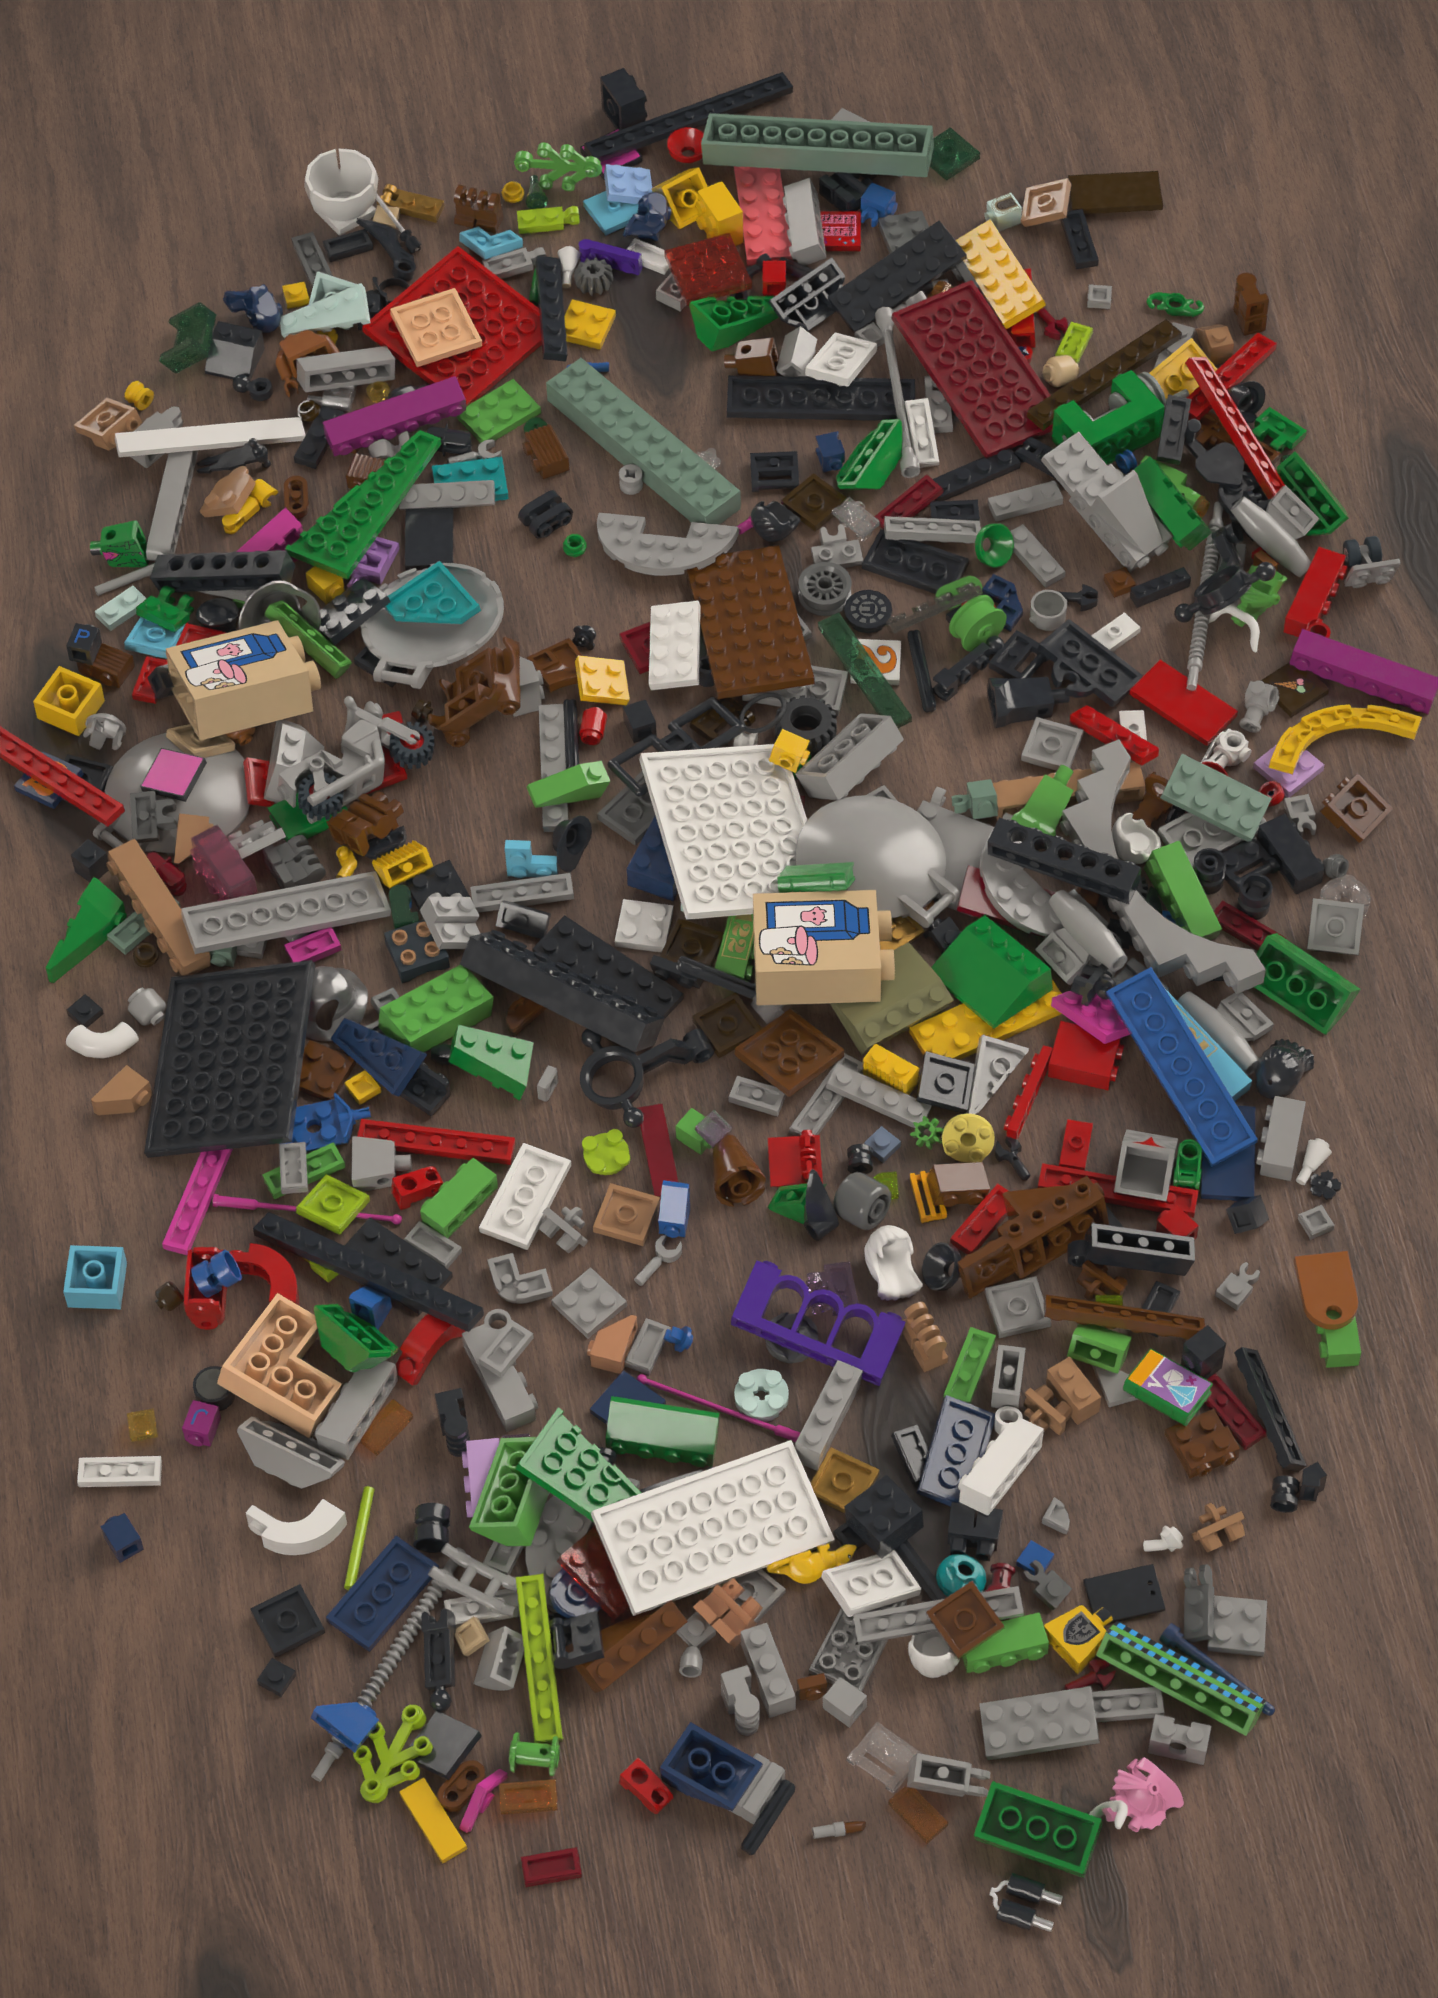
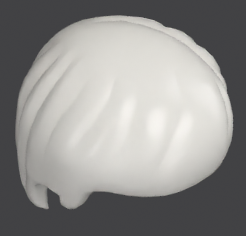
(1134, 839)
(931, 1654)

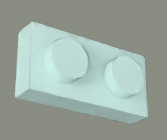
(120, 608)

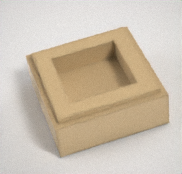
(382, 217)
(471, 1636)

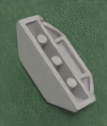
(289, 747)
(287, 1453)

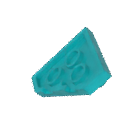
(432, 598)

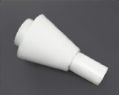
(568, 260)
(1315, 1155)

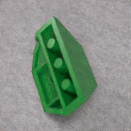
(873, 458)
(1313, 493)
(351, 1338)

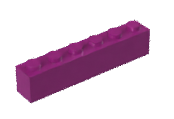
(394, 416)
(1365, 671)

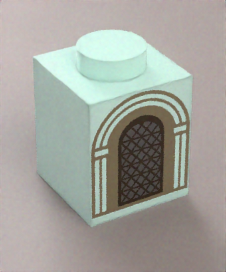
(1004, 212)

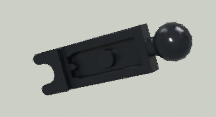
(962, 672)
(439, 1657)

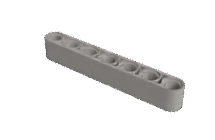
(171, 504)

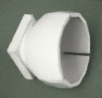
(343, 193)

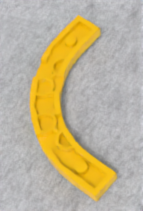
(1338, 718)

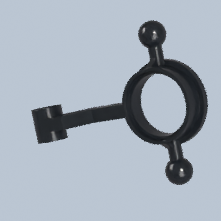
(1230, 580)
(693, 1048)

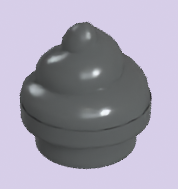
(1336, 866)

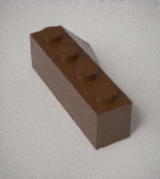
(629, 1643)

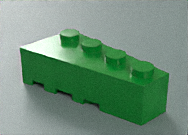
(1171, 505)

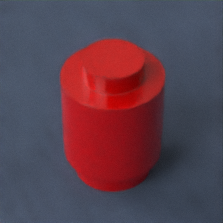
(593, 726)

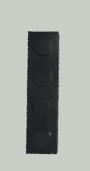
(1160, 587)

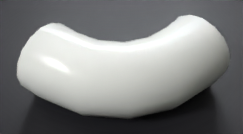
(102, 1044)

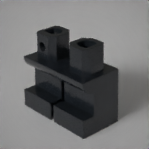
(843, 190)
(983, 1537)

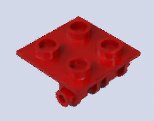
(794, 1158)

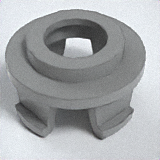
(110, 728)

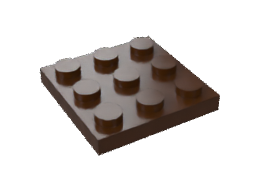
(789, 1052)

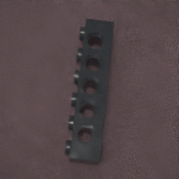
(221, 570)
(1073, 870)

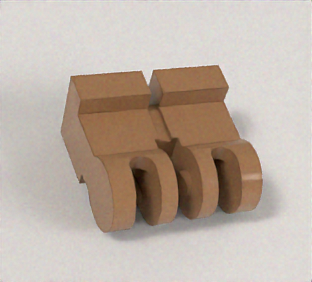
(924, 1337)

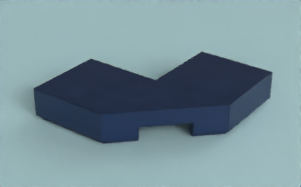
(1006, 596)

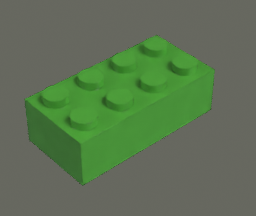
(436, 1009)

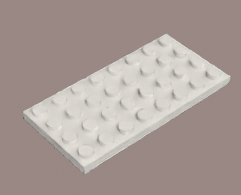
(711, 1527)

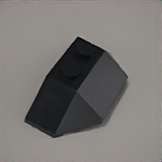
(807, 299)

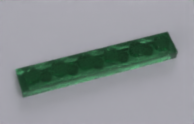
(863, 669)

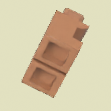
(725, 1614)

